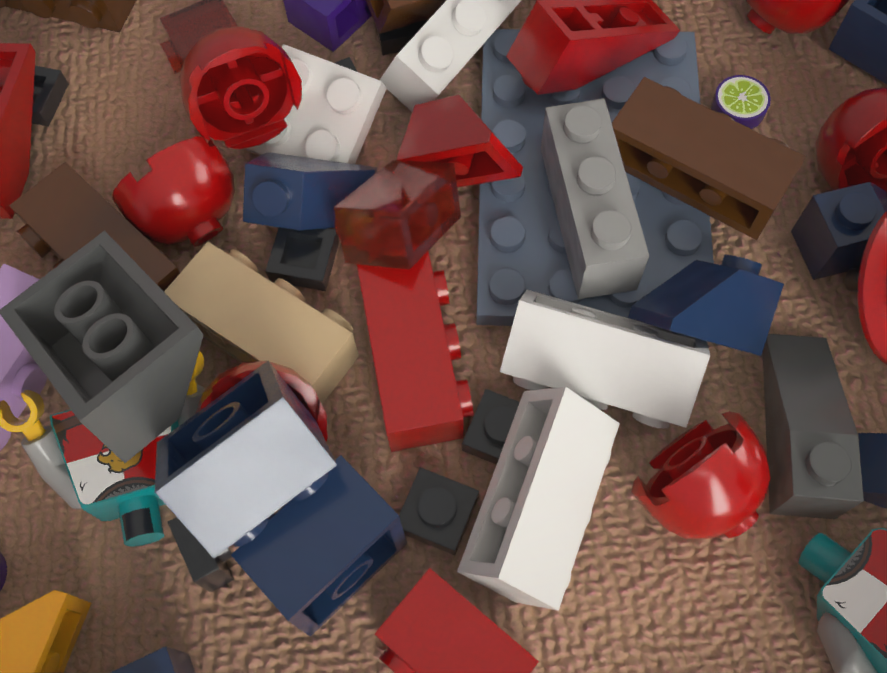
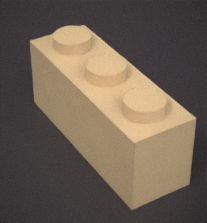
(263, 318)

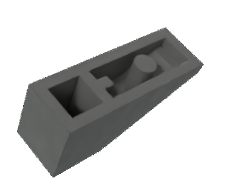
(808, 431)

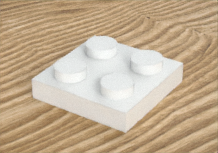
(332, 114)

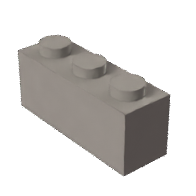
(593, 199)

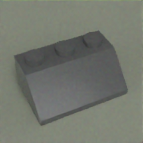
(109, 344)

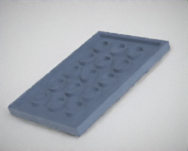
(517, 216)

